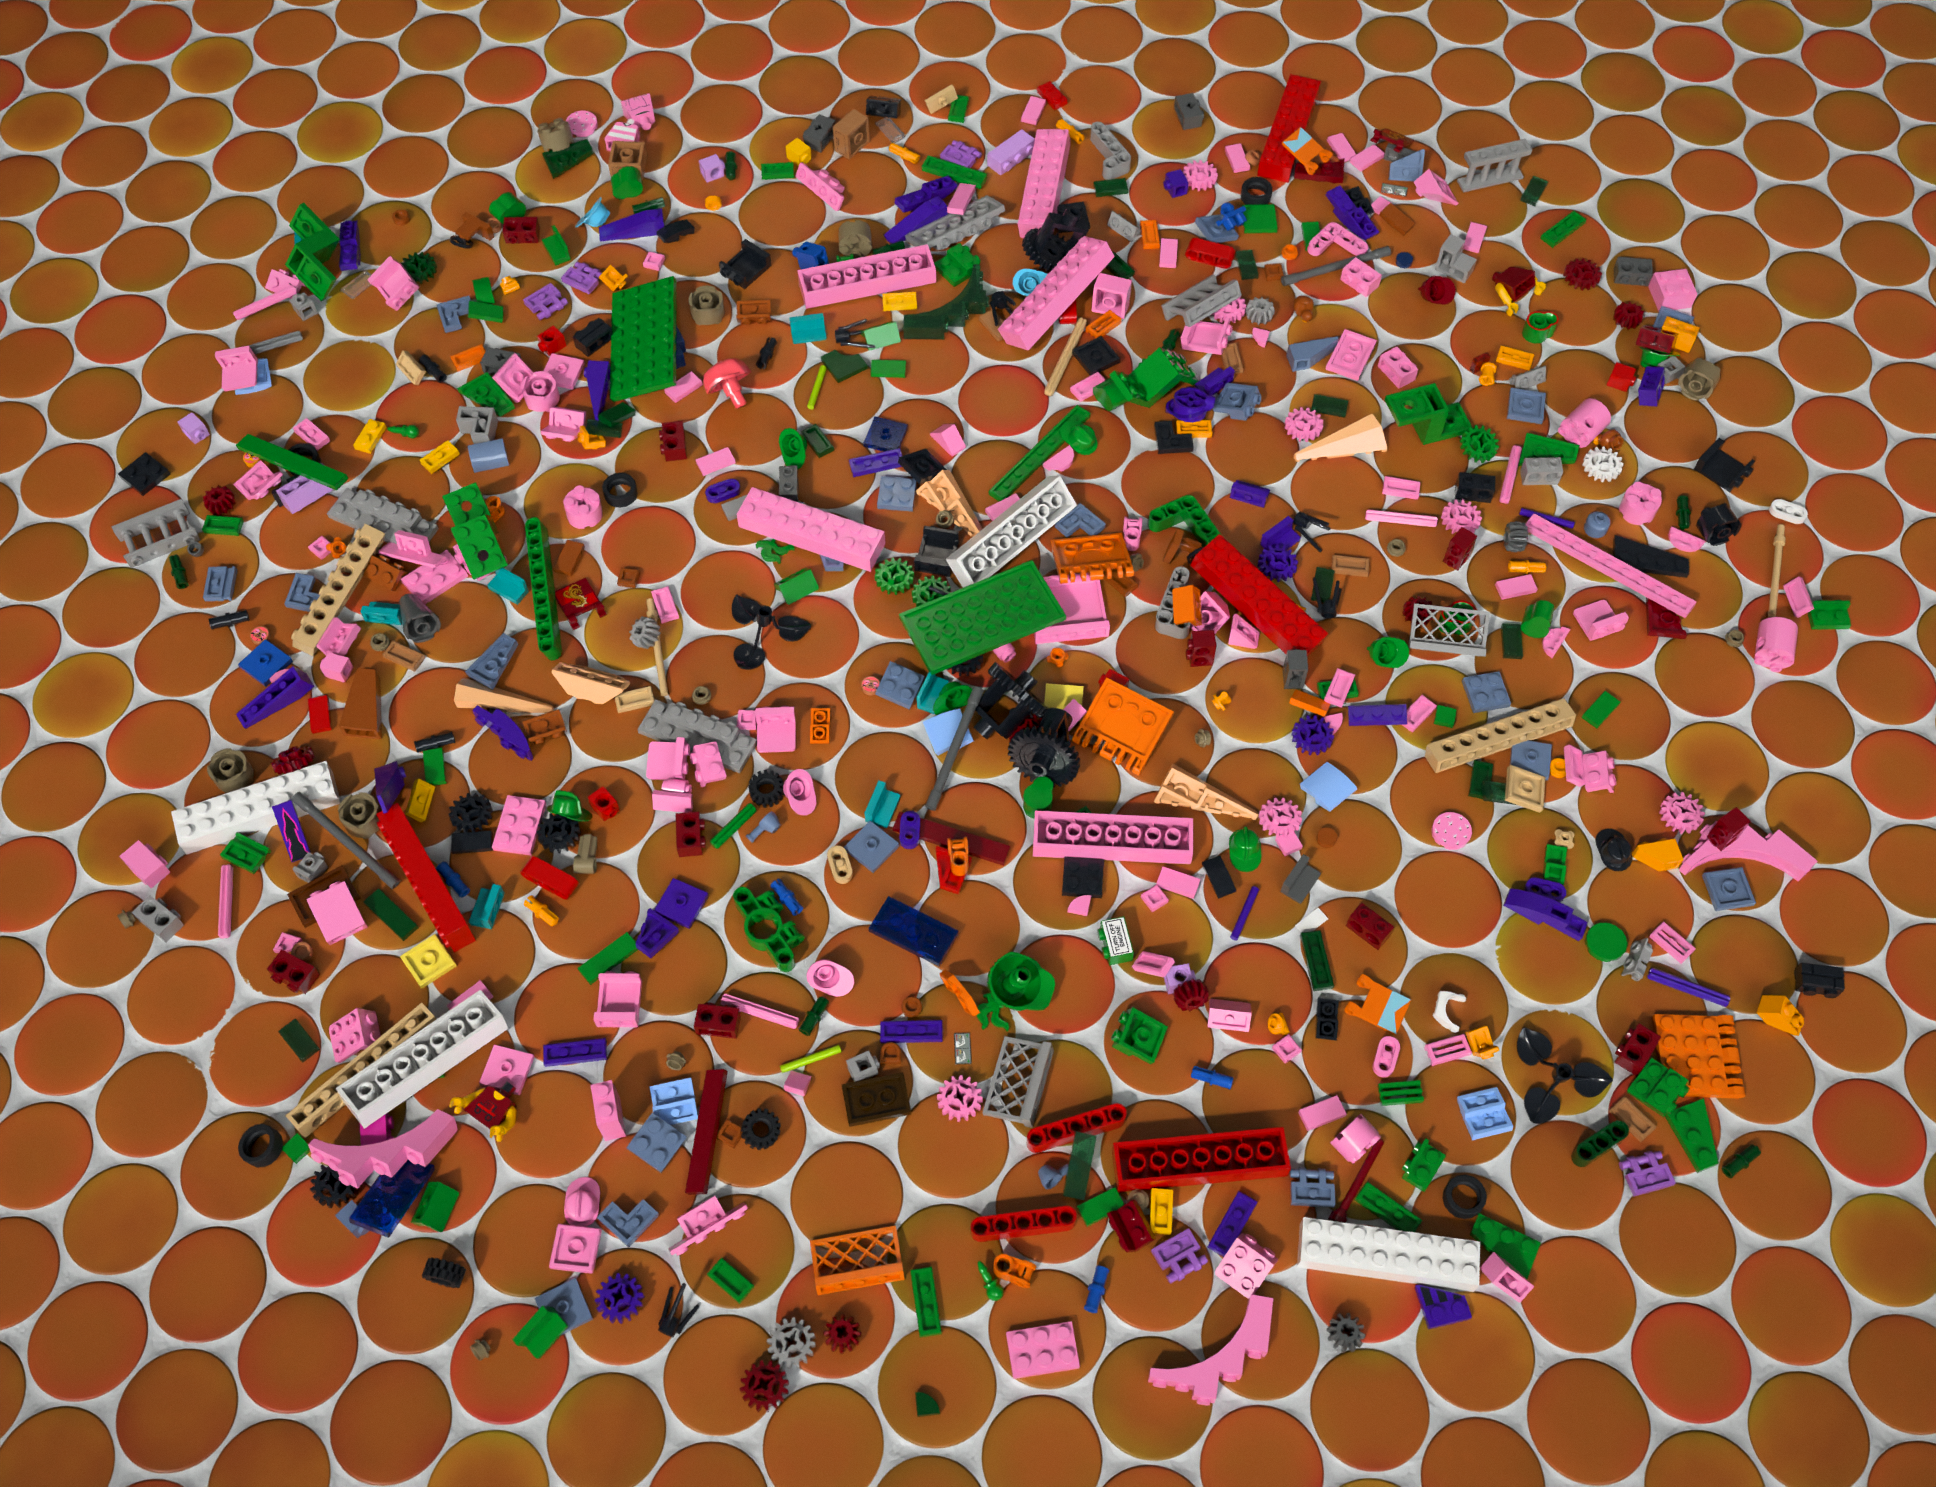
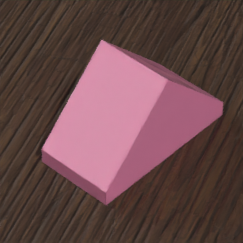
(948, 438)
(1243, 633)

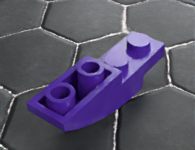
(940, 187)
(1352, 217)
(350, 245)
(506, 729)
(1546, 910)

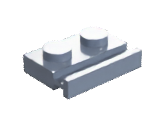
(220, 583)

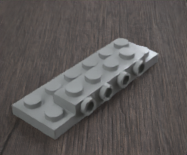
(955, 227)
(365, 507)
(674, 720)

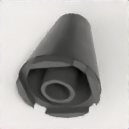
(417, 619)

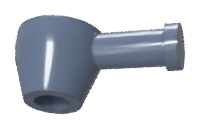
(769, 823)
(1050, 1176)

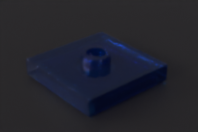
(885, 434)

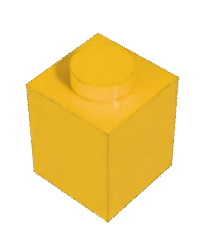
(798, 152)

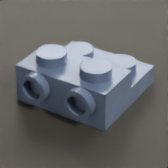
(1238, 400)

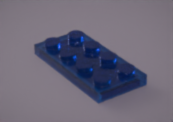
(913, 931)
(390, 1198)

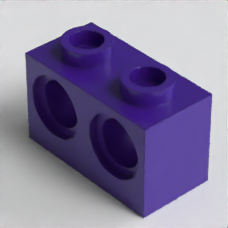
(1651, 386)

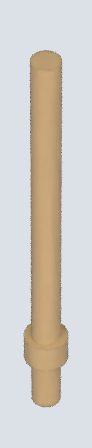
(1779, 542)
(652, 613)

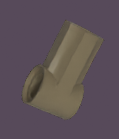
(586, 860)

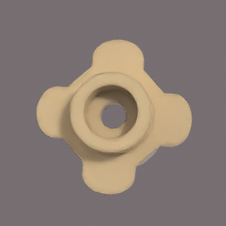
(1564, 843)

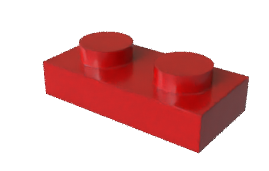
(1052, 95)

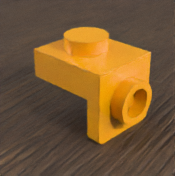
(613, 278)
(590, 441)
(1481, 1042)

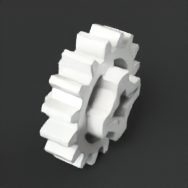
(1602, 464)

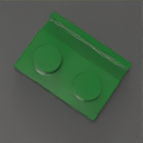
(245, 853)

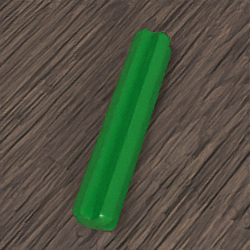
(733, 825)

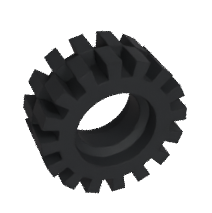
(769, 798)
(760, 1116)
(443, 1272)

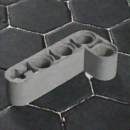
(1117, 157)
(1166, 614)

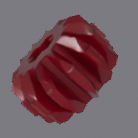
(1628, 315)
(219, 500)
(1421, 613)
(1191, 995)
(851, 1331)

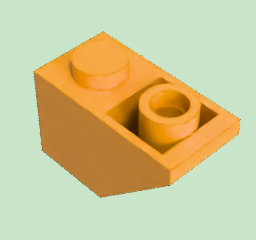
(1659, 855)
(1780, 1013)

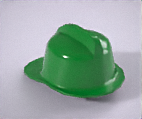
(1653, 357)
(1079, 437)
(793, 447)
(1389, 652)
(952, 697)
(569, 806)
(1245, 850)

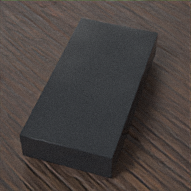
(471, 842)

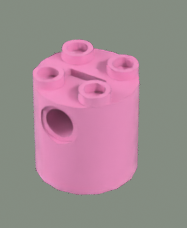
(1585, 422)
(1776, 643)

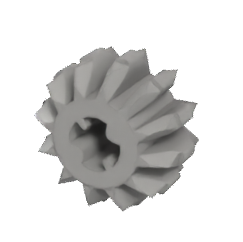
(1260, 310)
(644, 632)

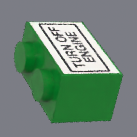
(1116, 941)

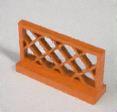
(863, 1276)

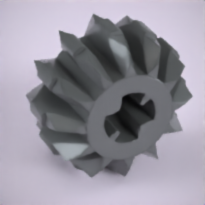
(1515, 536)
(1343, 1339)

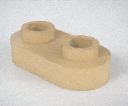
(839, 866)

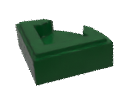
(926, 1405)

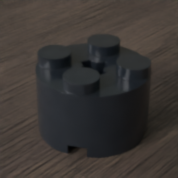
(1718, 524)

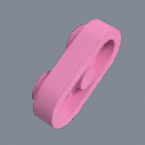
(1386, 1058)

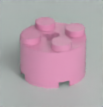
(540, 391)
(1640, 503)
(583, 507)
(1355, 1138)

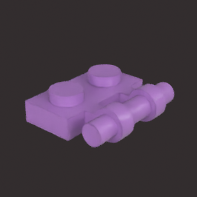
(960, 154)
(579, 279)
(544, 297)
(1648, 1179)
(1176, 1249)

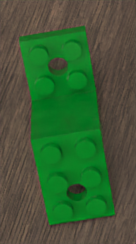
(314, 249)
(1154, 377)
(1428, 413)
(475, 531)

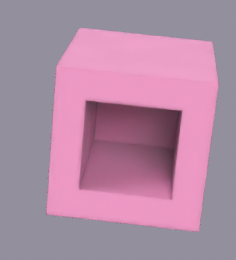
(336, 667)

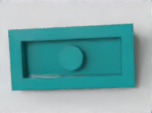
(808, 328)
(508, 586)
(382, 613)
(930, 692)
(881, 805)
(487, 907)

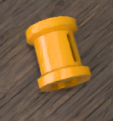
(1487, 376)

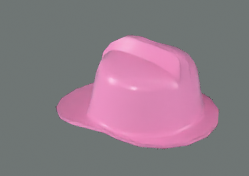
(800, 792)
(830, 977)
(582, 1202)

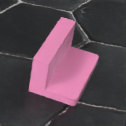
(1229, 1015)

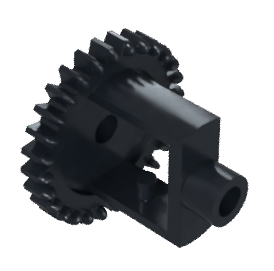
(1049, 248)
(1021, 687)
(1046, 749)

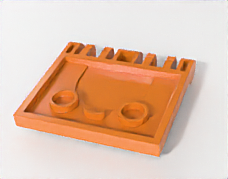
(1091, 556)
(1124, 723)
(1695, 1051)

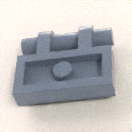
(1312, 1194)

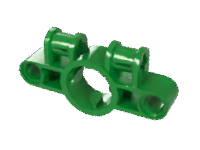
(767, 908)

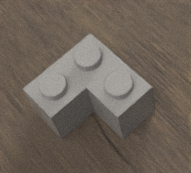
(1453, 261)
(478, 422)

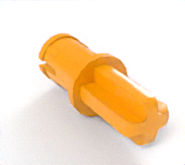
(1073, 133)
(904, 153)
(1526, 566)
(541, 911)

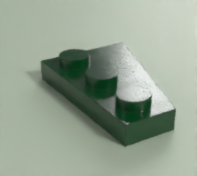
(563, 160)

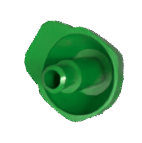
(1020, 983)

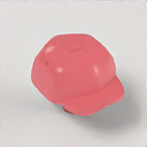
(726, 376)

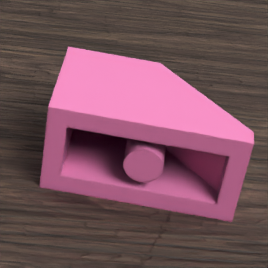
(1506, 1277)

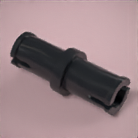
(766, 353)
(432, 368)
(229, 619)
(434, 742)

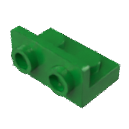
(1829, 615)
(1423, 1166)

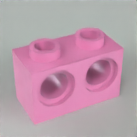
(1360, 277)
(1397, 367)

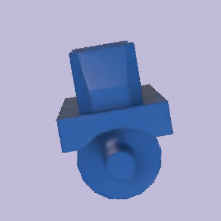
(1231, 217)

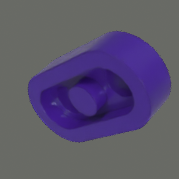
(722, 490)
(909, 828)
(1545, 888)

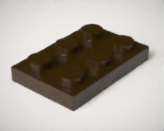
(876, 1099)

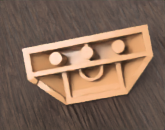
(589, 682)

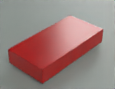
(319, 714)

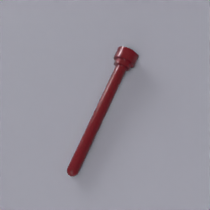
(1340, 1215)

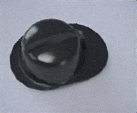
(1614, 849)

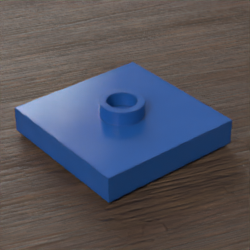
(265, 662)

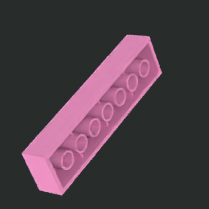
(1044, 178)
(866, 276)
(1056, 292)
(811, 529)
(1113, 837)

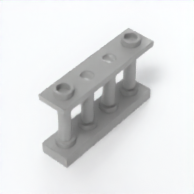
(1491, 155)
(1201, 300)
(149, 521)

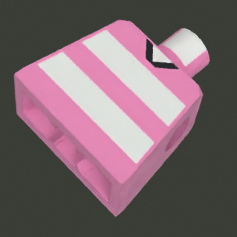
(622, 132)

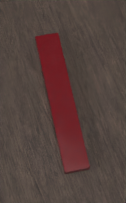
(977, 845)
(706, 1132)

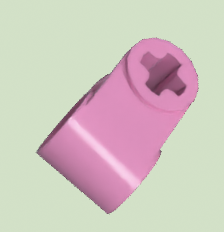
(1132, 533)

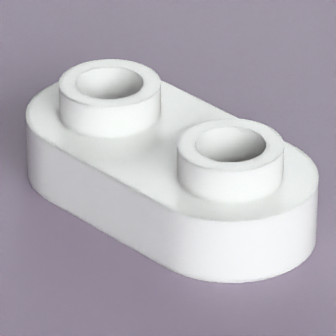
(1788, 511)

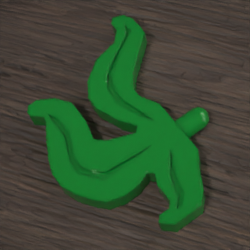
(768, 546)
(985, 1009)

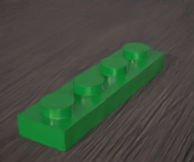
(954, 171)

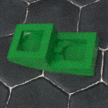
(483, 290)
(1554, 863)

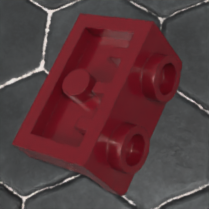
(1131, 1227)

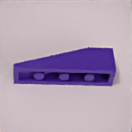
(923, 215)
(634, 226)
(598, 383)
(279, 694)
(389, 783)

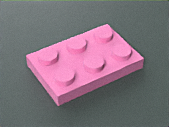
(1351, 355)
(431, 582)
(519, 825)
(1042, 1350)

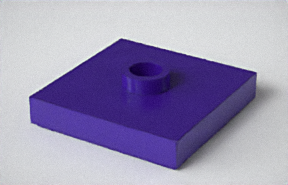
(681, 903)

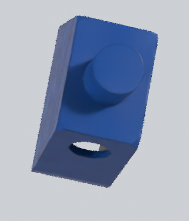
(810, 255)

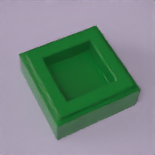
(1445, 716)
(296, 1148)

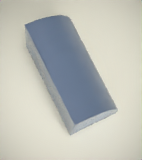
(488, 455)

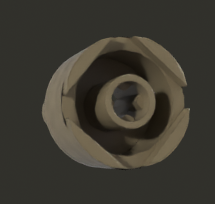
(555, 135)
(855, 239)
(706, 305)
(1699, 379)
(230, 770)
(359, 815)

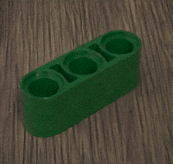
(1608, 1139)

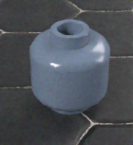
(1597, 524)

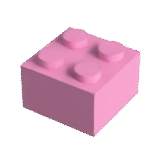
(1672, 289)
(1111, 294)

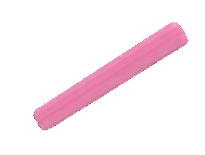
(265, 302)
(1510, 474)
(1401, 518)
(225, 901)
(761, 1011)

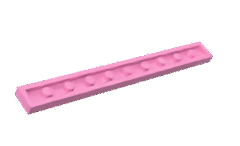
(1610, 566)

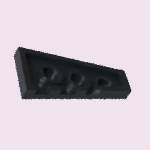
(1649, 559)

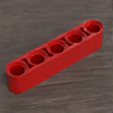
(1083, 1120)
(1014, 1230)

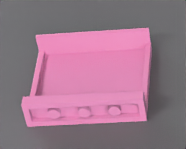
(1083, 610)

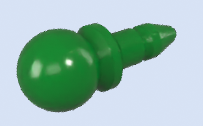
(409, 431)
(994, 1290)

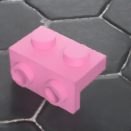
(281, 280)
(338, 637)
(707, 763)
(1598, 772)

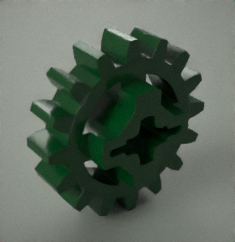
(420, 266)

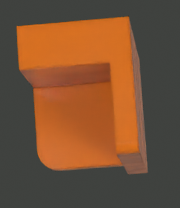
(1187, 605)

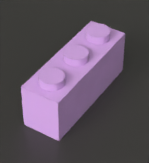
(1010, 152)
(301, 493)

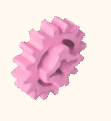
(1200, 175)
(1230, 311)
(1303, 424)
(1461, 516)
(1681, 813)
(1280, 817)
(965, 1094)

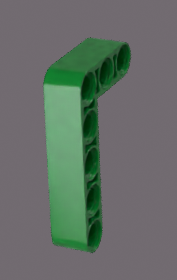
(1186, 510)

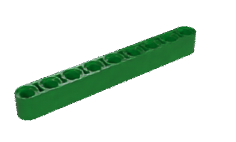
(543, 589)

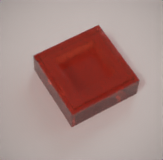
(1478, 361)

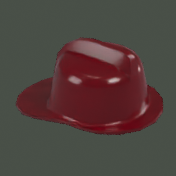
(1438, 290)

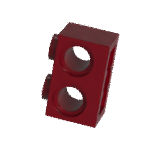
(521, 230)
(1657, 339)
(673, 441)
(1459, 548)
(1201, 648)
(1728, 829)
(687, 834)
(1369, 926)
(295, 969)
(716, 1026)
(1639, 1050)

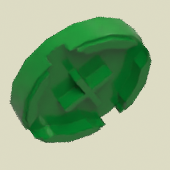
(1606, 942)

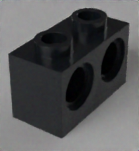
(1475, 487)

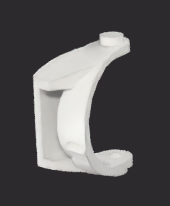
(1440, 1009)

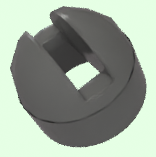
(198, 546)

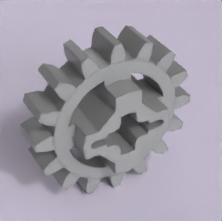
(800, 1347)

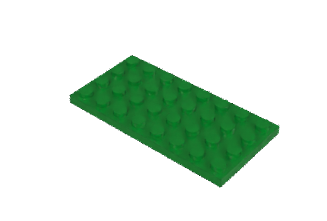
(643, 339)
(982, 617)

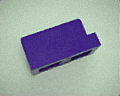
(1216, 380)
(1249, 493)
(1280, 535)

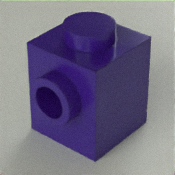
(1176, 183)

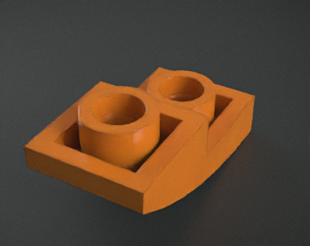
(820, 726)

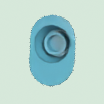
(596, 215)
(1026, 280)

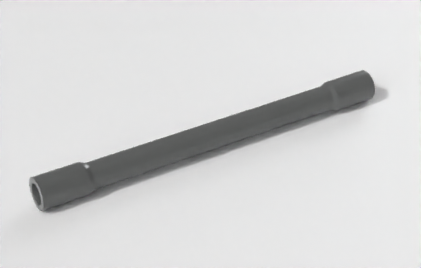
(1296, 277)
(936, 792)
(383, 873)

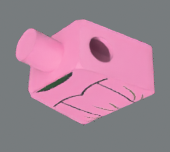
(639, 110)

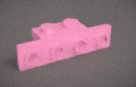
(822, 185)
(412, 548)
(703, 1220)

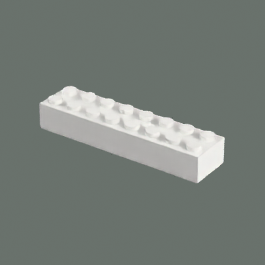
(1011, 531)
(251, 807)
(422, 1058)
(1389, 1254)

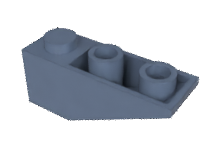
(1306, 354)

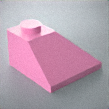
(1434, 188)
(1213, 611)

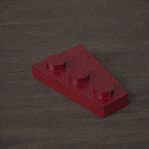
(1326, 172)
(1663, 622)

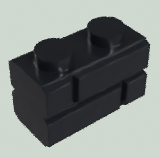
(883, 107)
(592, 336)
(1819, 979)

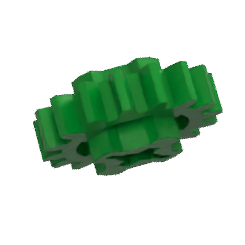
(1479, 444)
(894, 576)
(921, 593)

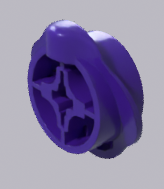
(1190, 404)

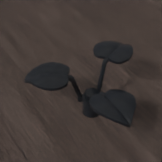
(745, 610)
(1541, 1105)

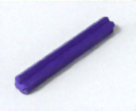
(1688, 987)

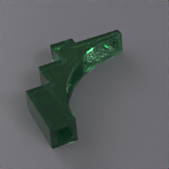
(953, 314)

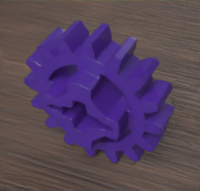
(1277, 563)
(1306, 729)
(611, 1294)

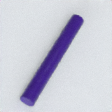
(1555, 520)
(1244, 913)

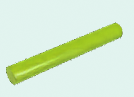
(817, 386)
(810, 1059)

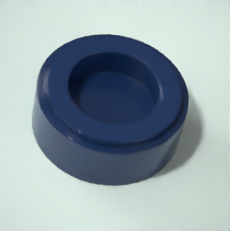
(1404, 260)

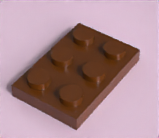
(299, 896)

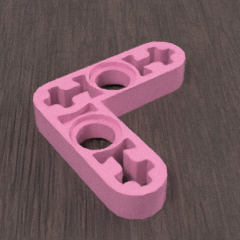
(1339, 232)

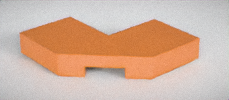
(954, 986)

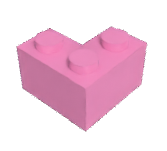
(145, 863)

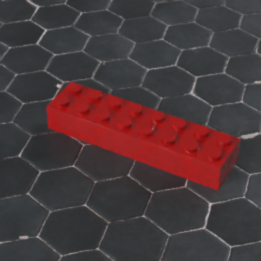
(1292, 114)
(1257, 597)
(424, 879)
(1200, 1159)

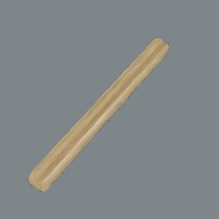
(1065, 357)

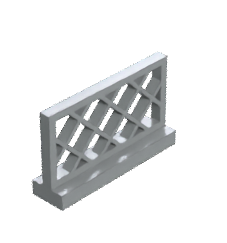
(1447, 646)
(1035, 1087)

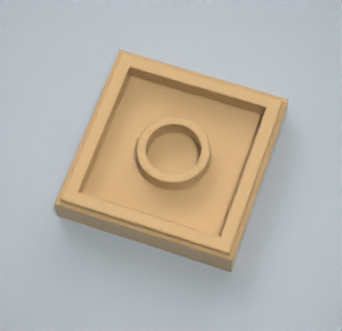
(1525, 788)

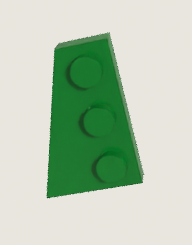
(487, 394)
(1543, 447)
(1694, 1134)
(1506, 1242)

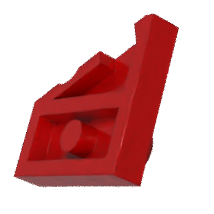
(947, 879)

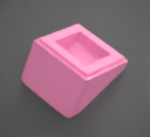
(797, 1083)

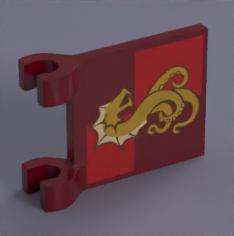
(1393, 137)
(578, 599)

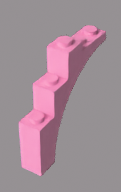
(1774, 850)
(387, 1157)
(1228, 1362)

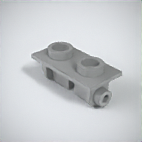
(1123, 226)
(1529, 378)
(1639, 951)

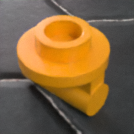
(509, 285)
(1221, 700)
(1277, 1024)

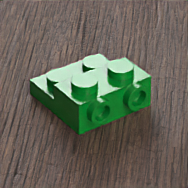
(957, 264)
(1139, 1035)
(1659, 1087)

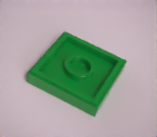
(1260, 219)

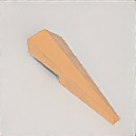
(1358, 437)
(946, 495)
(472, 693)
(1187, 790)

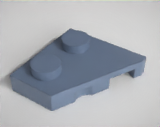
(1408, 167)

